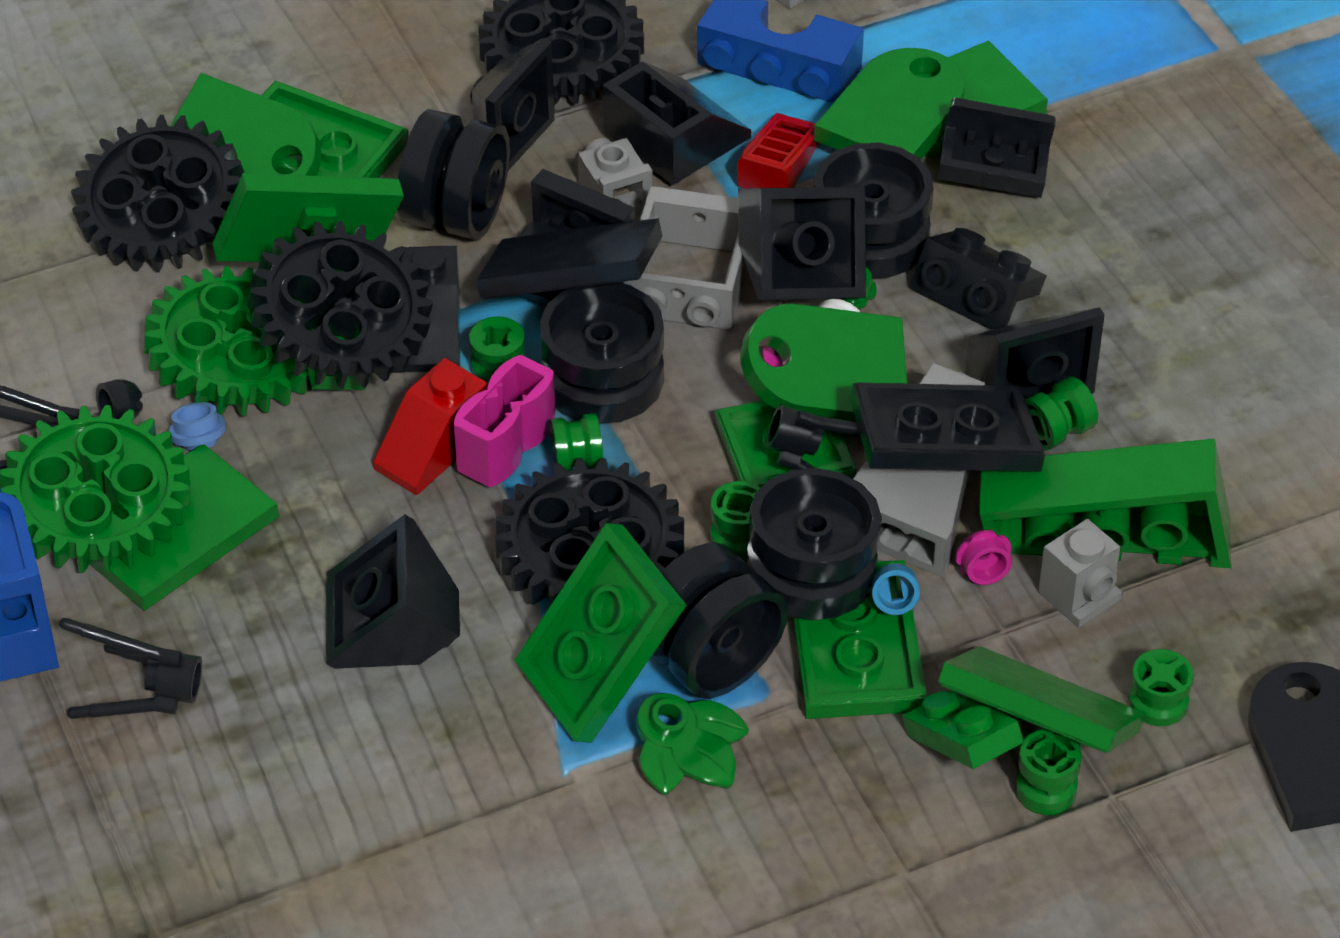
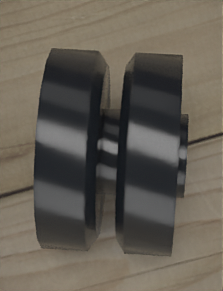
(453, 174)
(895, 201)
(603, 351)
(815, 541)
(728, 621)

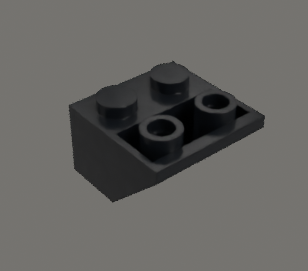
(668, 121)

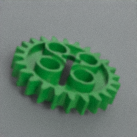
(209, 349)
(112, 460)

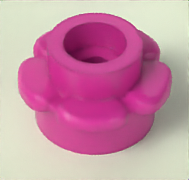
(984, 557)

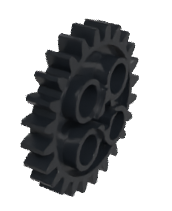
(588, 39)
(152, 181)
(307, 273)
(560, 517)

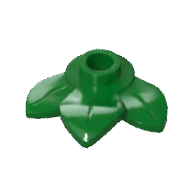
(692, 747)

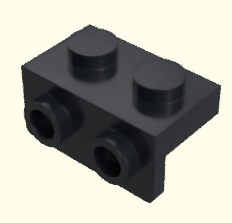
(996, 147)
(974, 277)

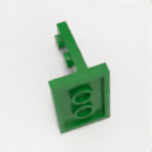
(275, 204)

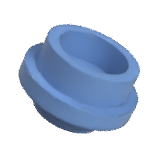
(197, 425)

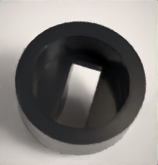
(120, 396)

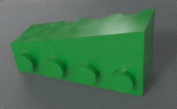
(1142, 497)

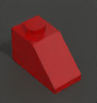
(422, 432)

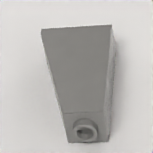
(920, 505)

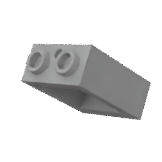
(689, 299)

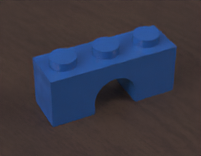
(811, 62)

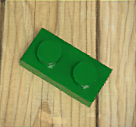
(962, 728)

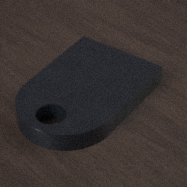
(1300, 741)

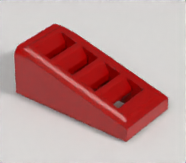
(777, 154)

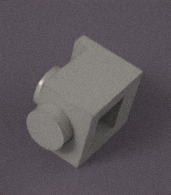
(612, 166)
(1081, 573)

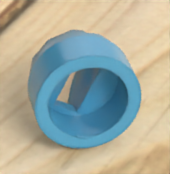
(881, 589)

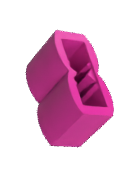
(504, 420)

